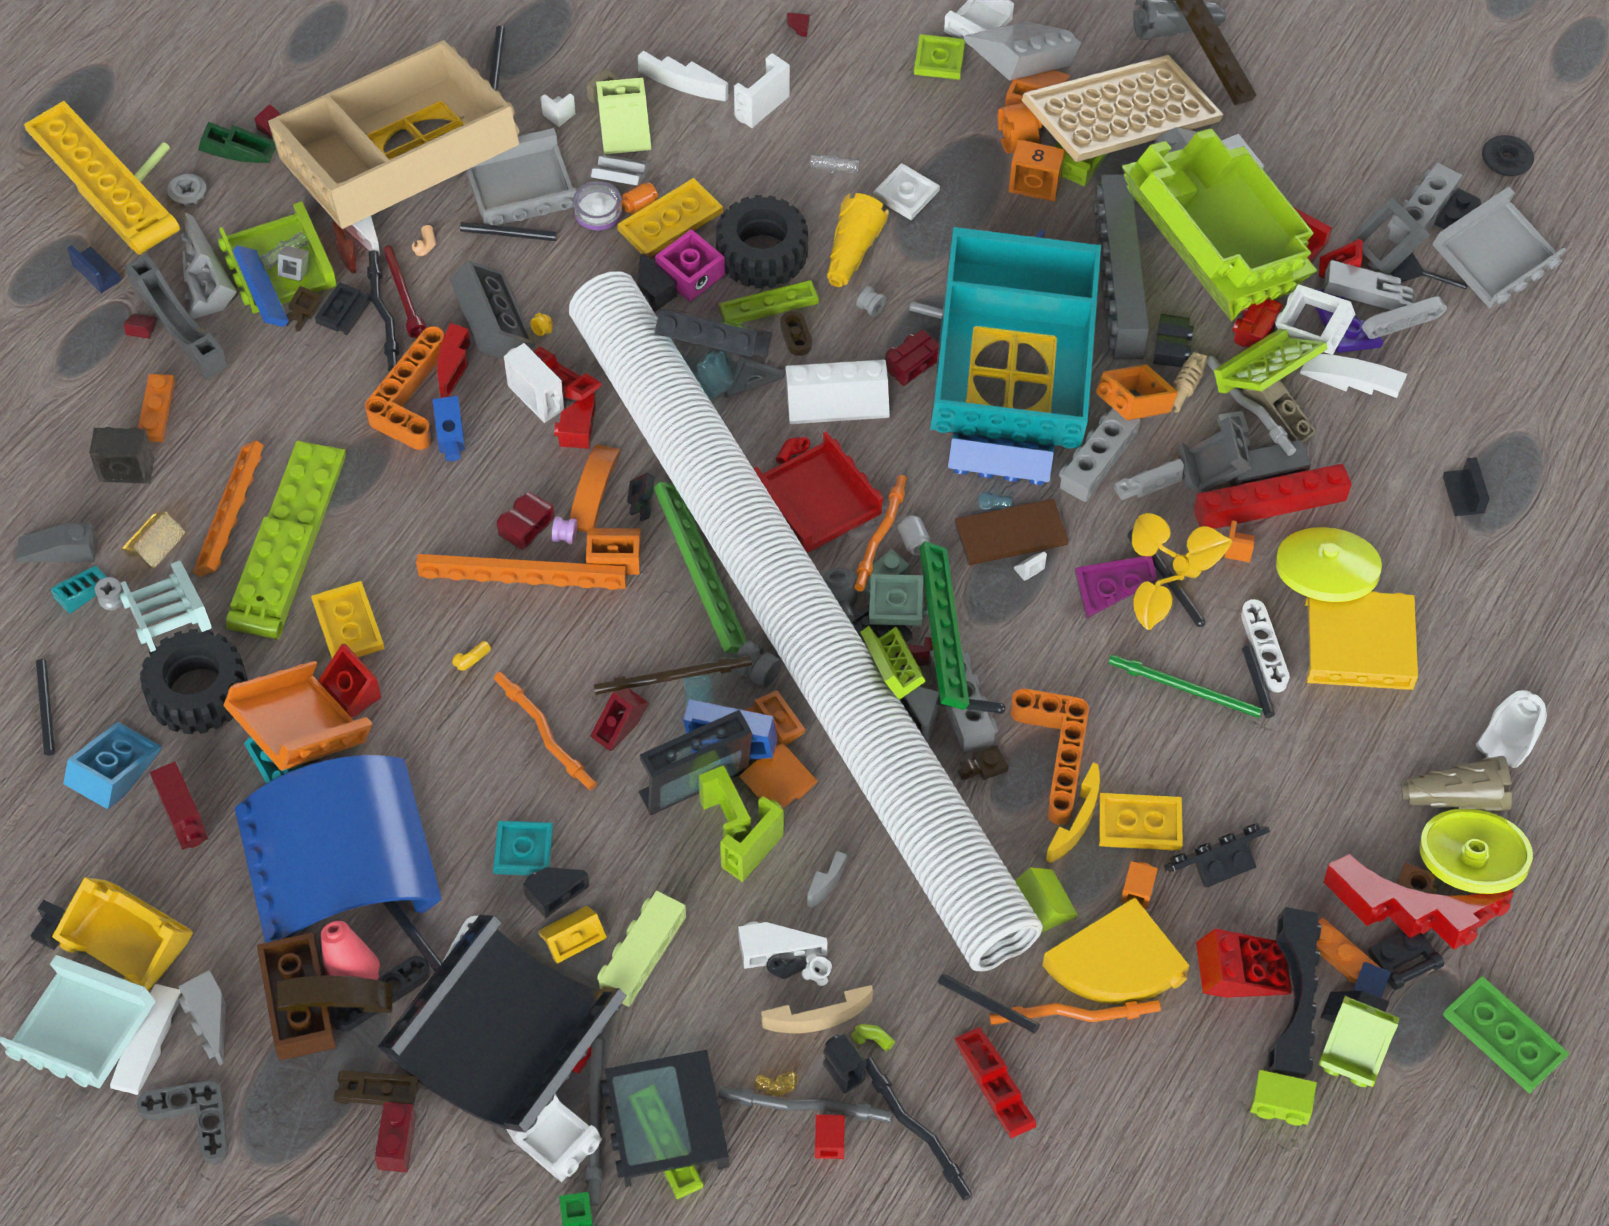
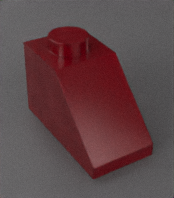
(618, 718)

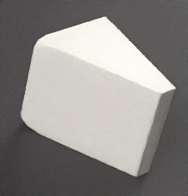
(1031, 565)

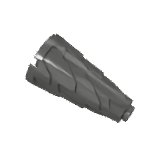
(1165, 18)

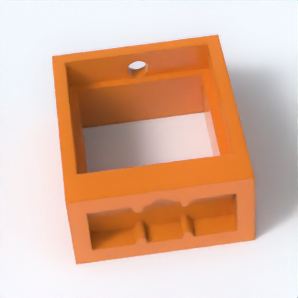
(1155, 400)

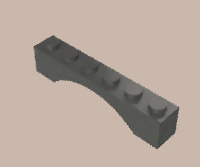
(194, 340)

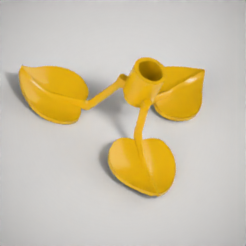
(1205, 549)

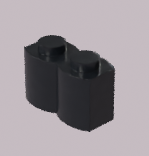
(1172, 339)
(844, 1062)

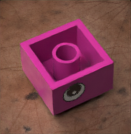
(692, 264)

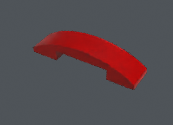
(573, 385)

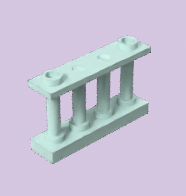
(182, 590)

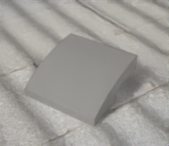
(620, 169)

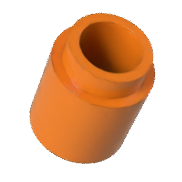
(639, 197)

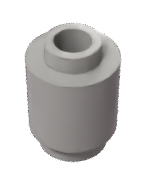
(913, 533)

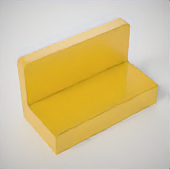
(573, 933)

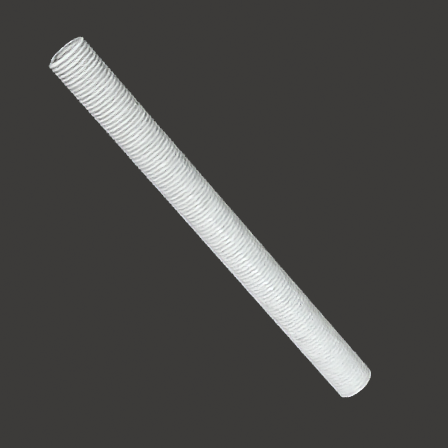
(807, 627)

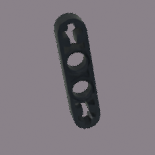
(395, 974)

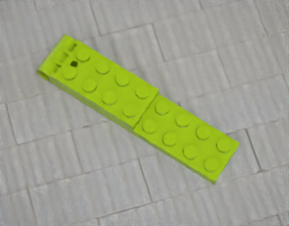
(285, 541)

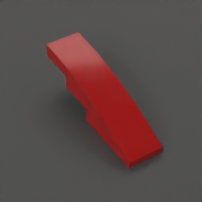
(995, 1082)

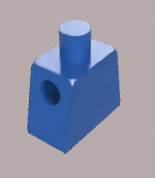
(449, 427)

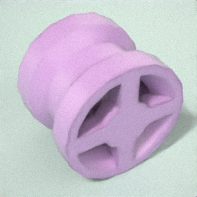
(564, 530)

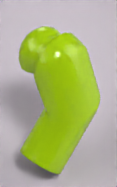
(872, 1032)

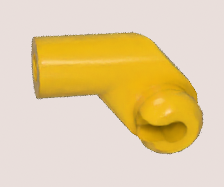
(465, 661)

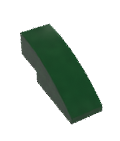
(236, 144)

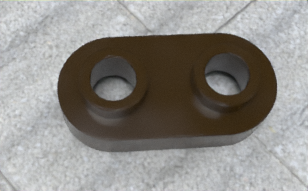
(797, 335)

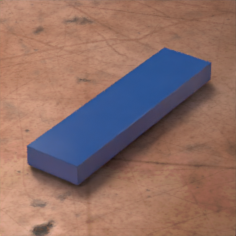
(260, 286)

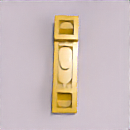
(1066, 840)

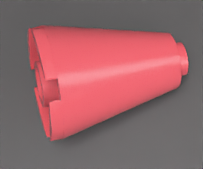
(346, 953)

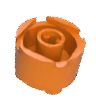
(1017, 123)

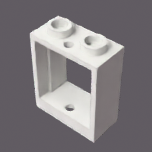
(1337, 325)
(534, 382)

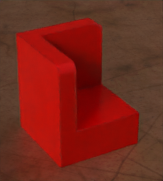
(829, 1136)

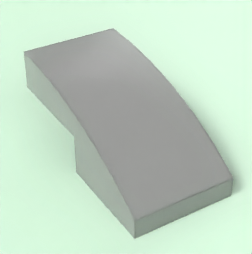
(824, 883)

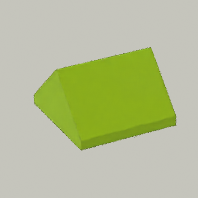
(1046, 897)

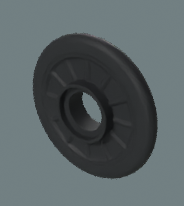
(1501, 144)

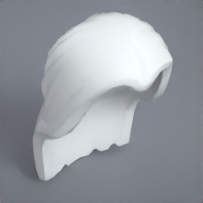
(1514, 728)

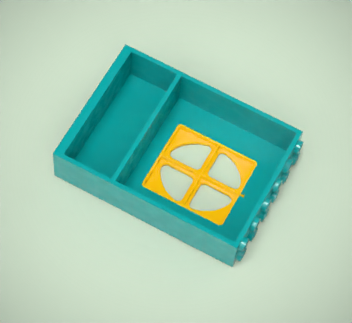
(1017, 294)

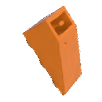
(1033, 82)

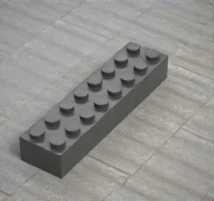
(1121, 268)

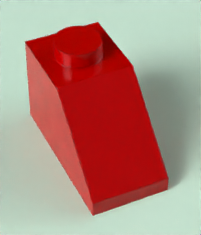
(576, 424)

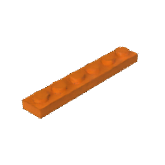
(227, 510)

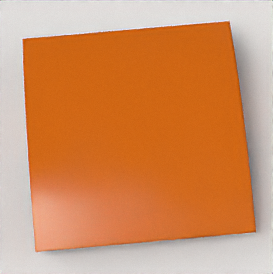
(786, 723)
(779, 777)

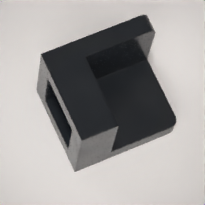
(50, 920)

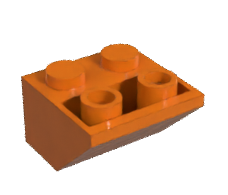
(615, 548)

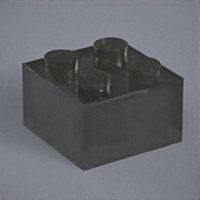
(122, 455)

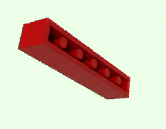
(1272, 497)

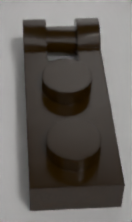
(375, 1088)

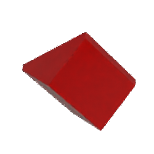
(350, 682)

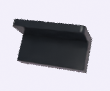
(1467, 489)

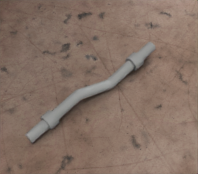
(1276, 433)

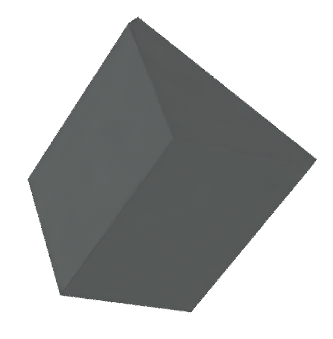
(922, 708)

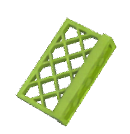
(1266, 362)

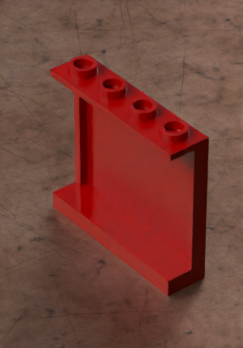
(822, 494)

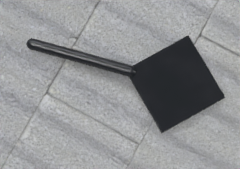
(1412, 269)

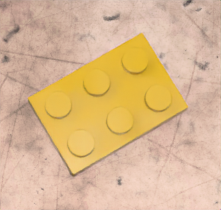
(348, 620)
(1140, 821)

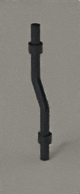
(374, 274)
(950, 1170)

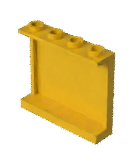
(1363, 641)

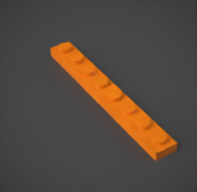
(521, 571)

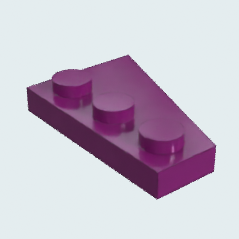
(1112, 582)

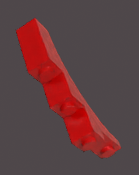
(1414, 911)

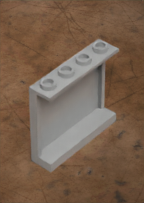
(522, 181)
(1496, 249)

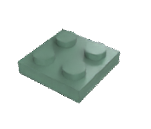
(896, 599)

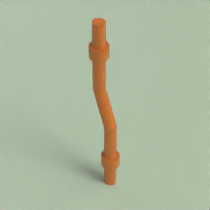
(866, 567)
(573, 767)
(1129, 1010)

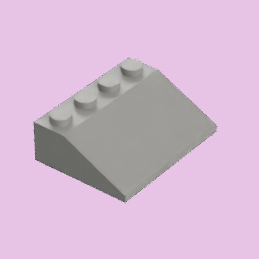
(1025, 48)

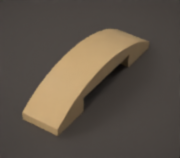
(783, 1021)

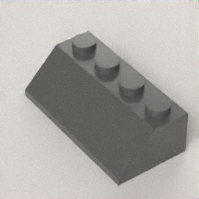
(490, 309)

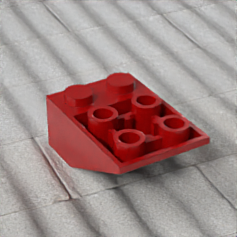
(1241, 965)

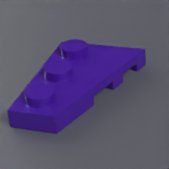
(1354, 337)

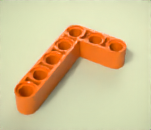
(398, 388)
(1068, 748)

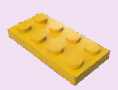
(670, 218)

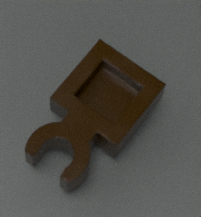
(303, 305)

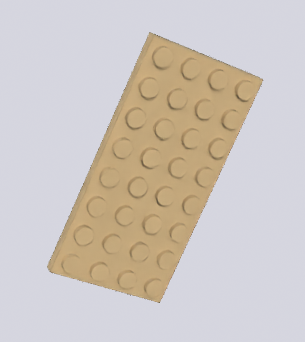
(1121, 107)

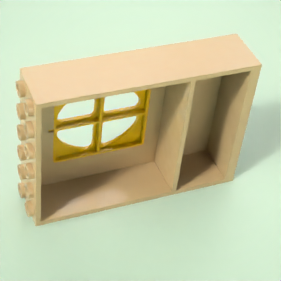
(341, 137)

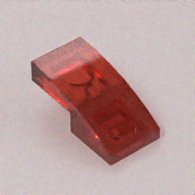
(345, 248)

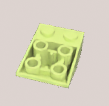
(623, 115)

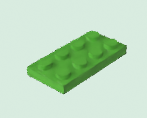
(1506, 1034)

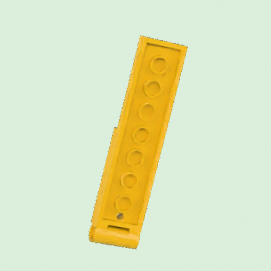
(102, 178)

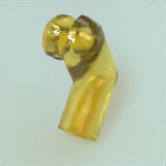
(778, 1085)

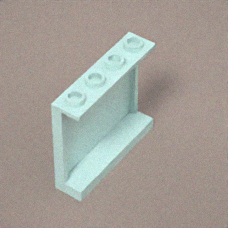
(81, 1023)

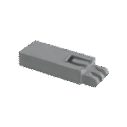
(1366, 286)

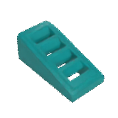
(70, 585)

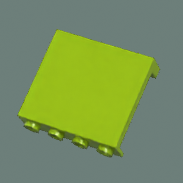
(263, 239)

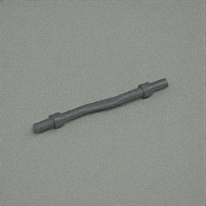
(862, 1111)

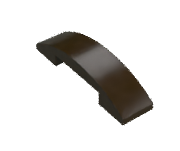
(334, 991)

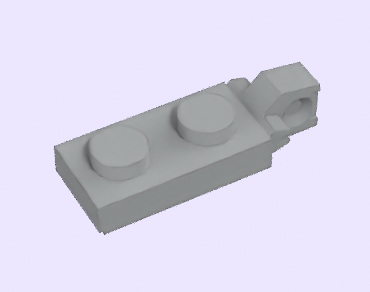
(1151, 480)

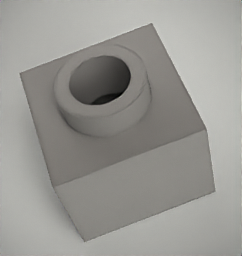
(293, 263)

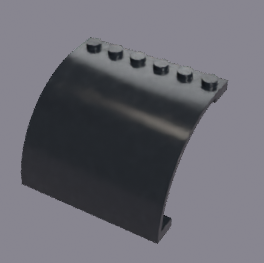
(498, 1029)

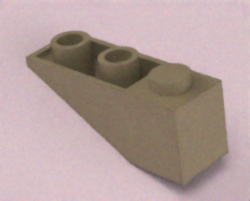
(1283, 411)

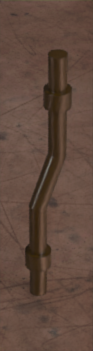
(723, 665)

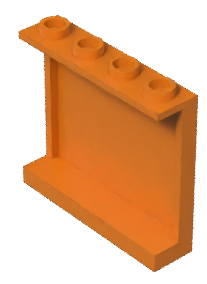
(294, 716)

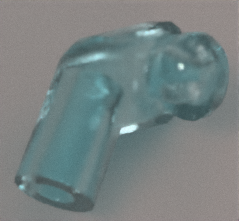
(988, 500)

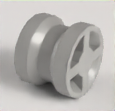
(871, 301)
(112, 600)

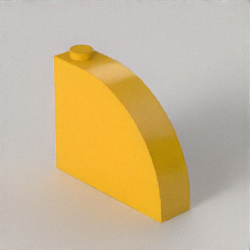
(1118, 959)

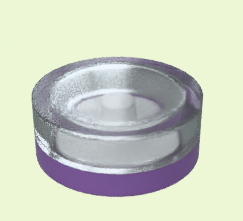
(597, 205)

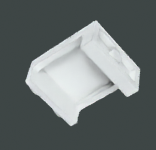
(978, 17)
(765, 95)
(558, 1140)

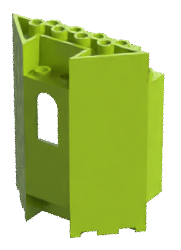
(1223, 220)

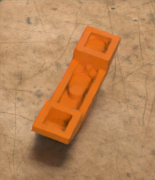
(593, 485)

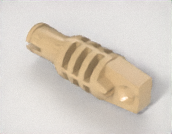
(1189, 378)

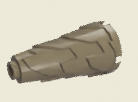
(1465, 786)

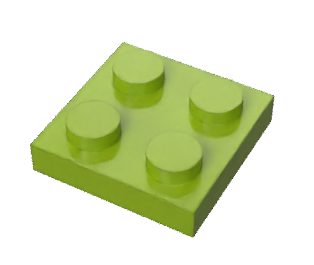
(939, 56)

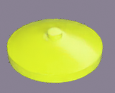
(1328, 564)
(1476, 851)

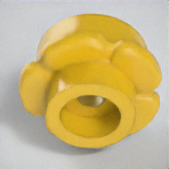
(541, 324)

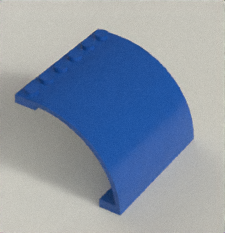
(335, 842)

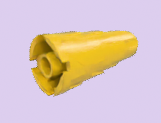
(856, 230)

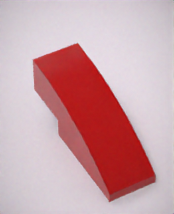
(452, 358)

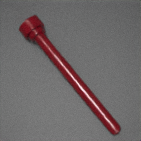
(415, 324)

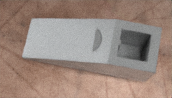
(208, 1007)

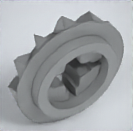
(186, 182)

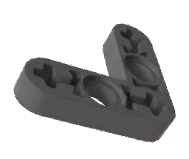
(202, 1108)

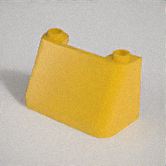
(121, 932)

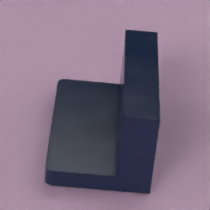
(94, 268)

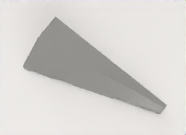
(206, 279)

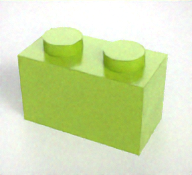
(1283, 1098)

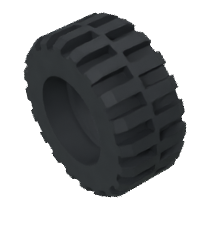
(769, 218)
(183, 654)

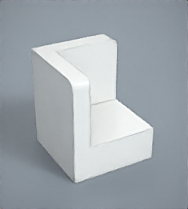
(559, 109)

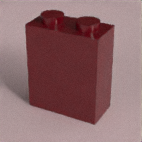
(179, 805)

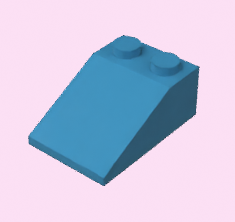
(110, 764)

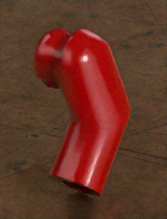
(792, 447)

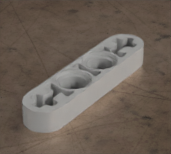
(1404, 317)

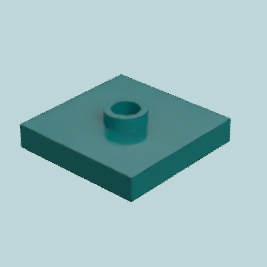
(522, 847)

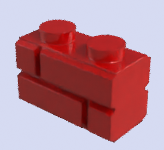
(1256, 323)

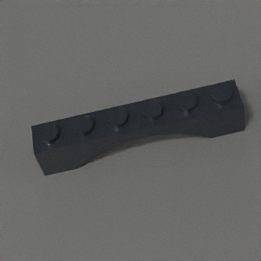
(1297, 939)

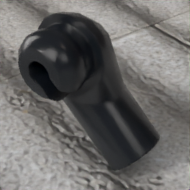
(783, 968)

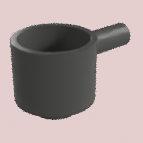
(842, 583)

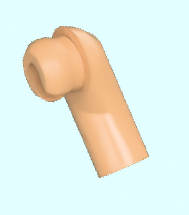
(428, 242)

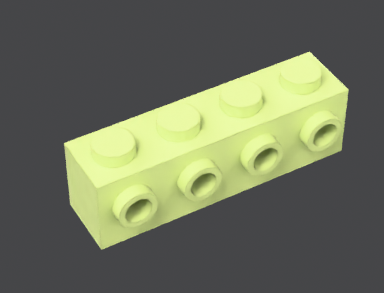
(643, 945)

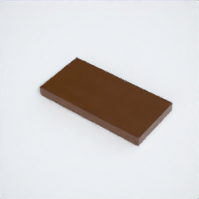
(1011, 531)

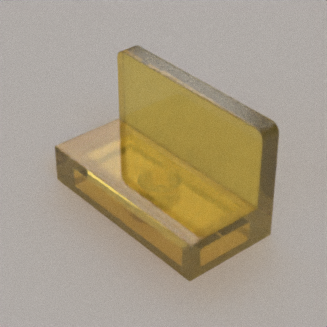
(155, 539)

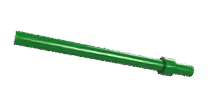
(1136, 668)

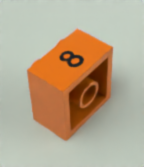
(1036, 170)

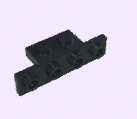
(1222, 859)

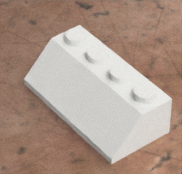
(837, 391)

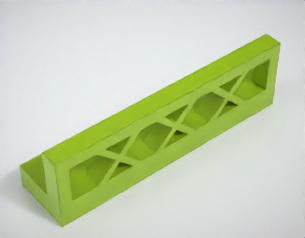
(889, 666)

